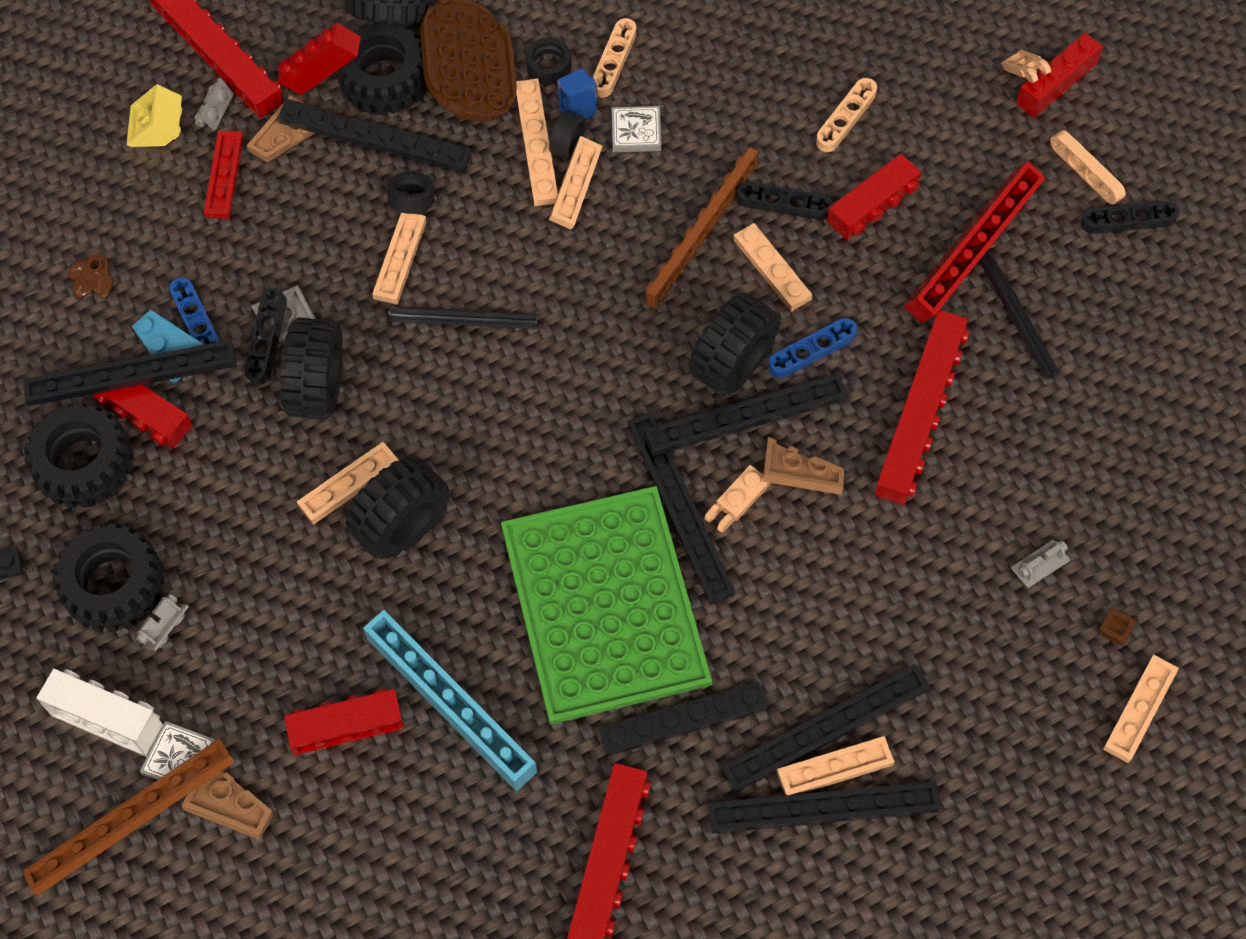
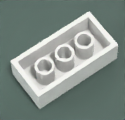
(100, 711)

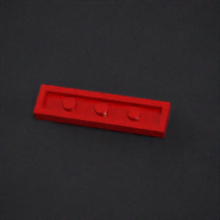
(223, 175)

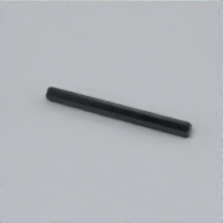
(1018, 315)
(463, 317)

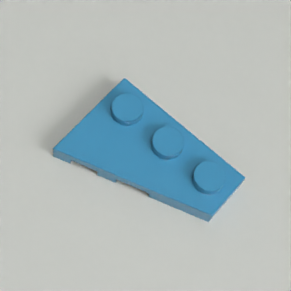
(162, 336)

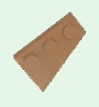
(276, 138)
(792, 469)
(229, 805)

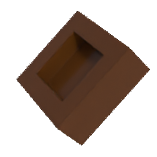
(1117, 627)

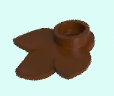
(89, 279)

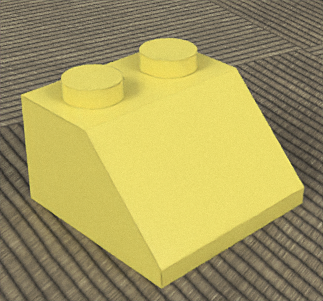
(154, 118)

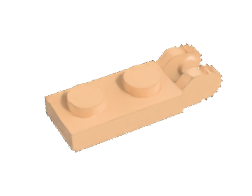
(1026, 65)
(738, 498)

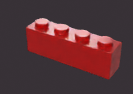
(318, 59)
(1065, 71)
(874, 197)
(147, 413)
(343, 721)

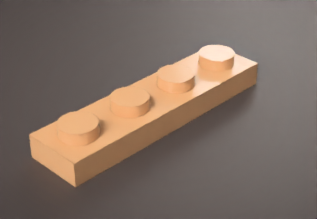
(575, 182)
(399, 258)
(772, 267)
(345, 483)
(1140, 709)
(835, 767)

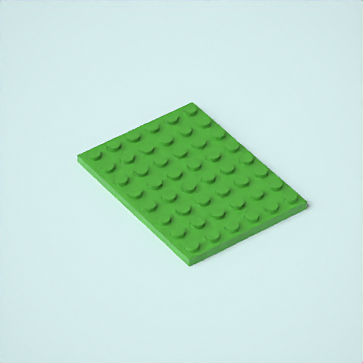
(605, 605)

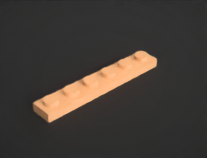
(536, 142)

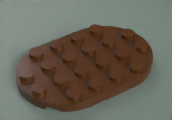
(468, 60)

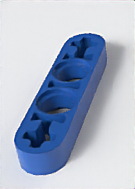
(197, 318)
(810, 345)

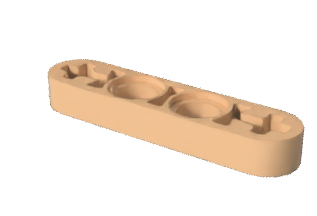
(613, 57)
(846, 114)
(1087, 167)

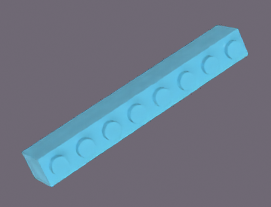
(450, 700)

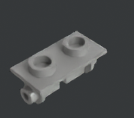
(216, 105)
(1041, 563)
(154, 633)

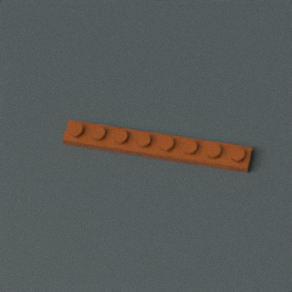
(696, 234)
(127, 817)

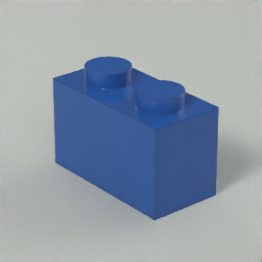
(577, 93)

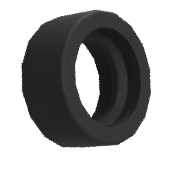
(548, 46)
(566, 133)
(410, 182)

